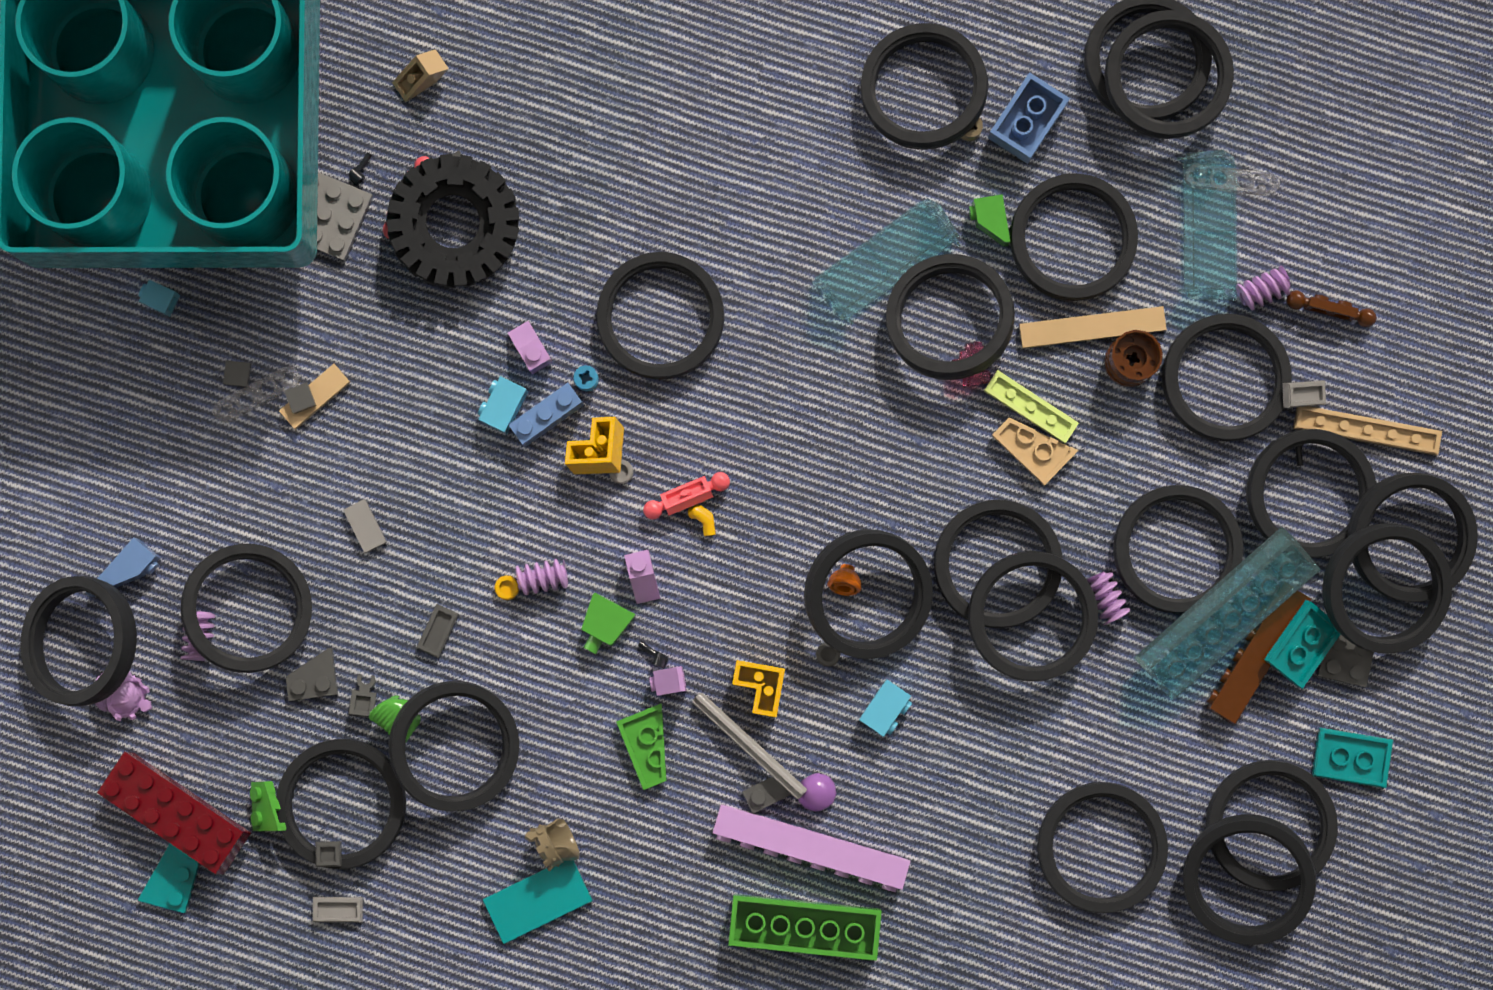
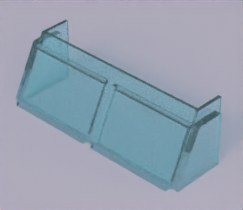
(1209, 232)
(885, 258)

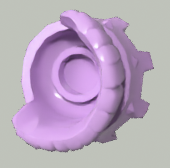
(126, 699)

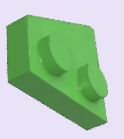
(265, 807)

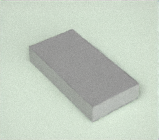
(1304, 394)
(365, 526)
(337, 909)

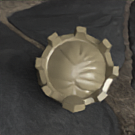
(554, 843)

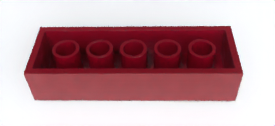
(174, 813)

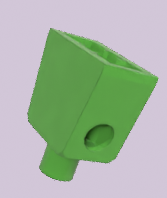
(604, 622)

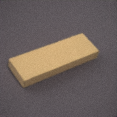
(323, 390)

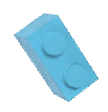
(502, 404)
(885, 708)

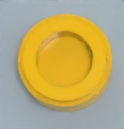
(506, 588)

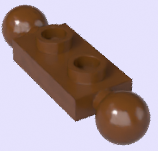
(1322, 305)

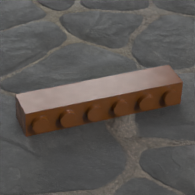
(1249, 663)

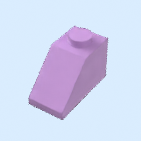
(530, 347)
(642, 576)
(668, 681)

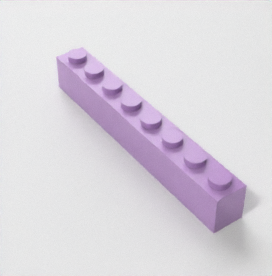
(812, 847)

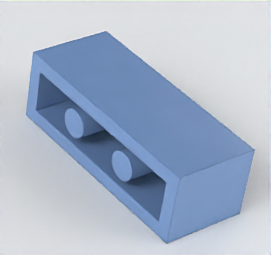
(546, 414)

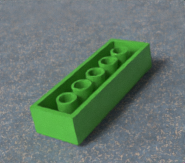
(805, 927)

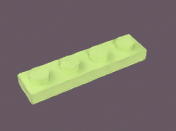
(1031, 407)

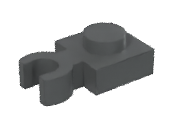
(363, 701)

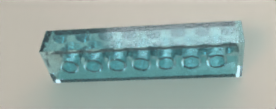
(1227, 613)

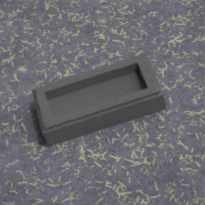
(437, 631)

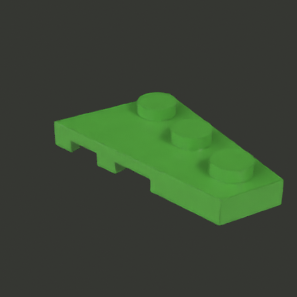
(645, 744)

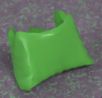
(386, 712)

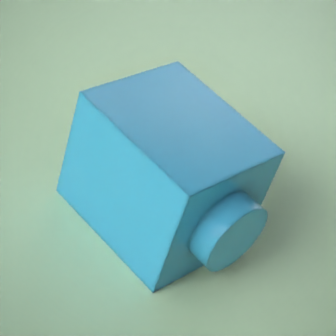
(158, 297)

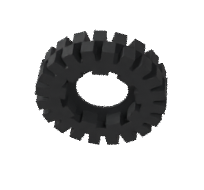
(462, 178)

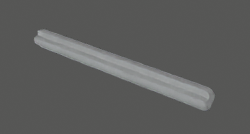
(751, 747)

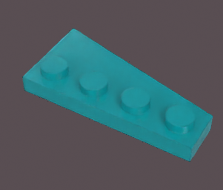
(171, 881)

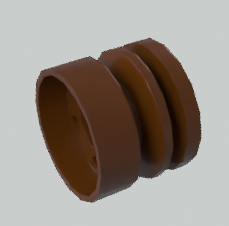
(1146, 358)

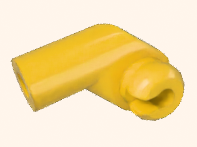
(705, 517)

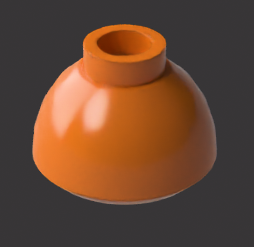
(845, 581)

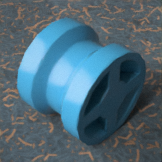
(587, 382)

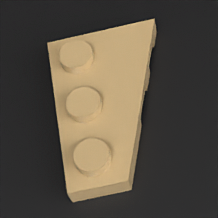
(1035, 451)

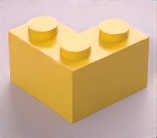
(601, 452)
(766, 681)

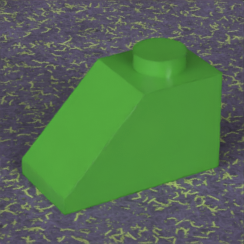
(991, 218)

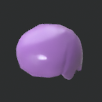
(819, 793)

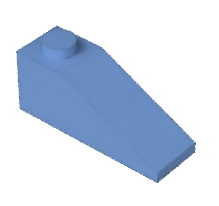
(130, 564)

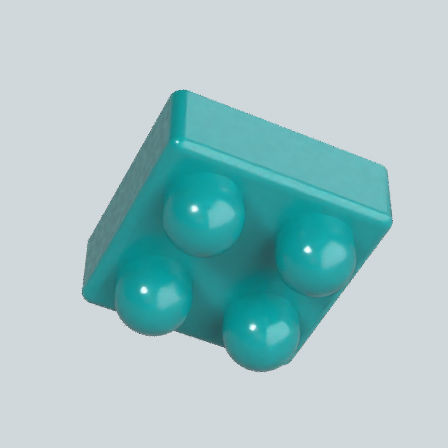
(159, 133)

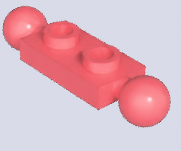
(686, 495)

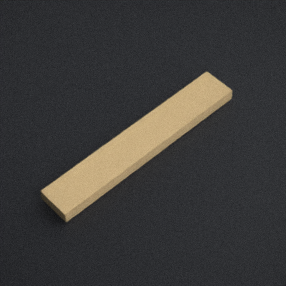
(1091, 327)
(1369, 430)

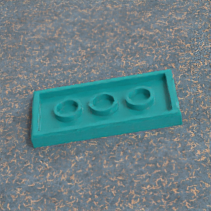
(537, 900)

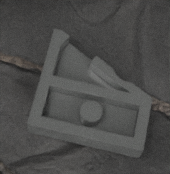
(313, 678)

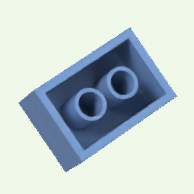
(1028, 118)

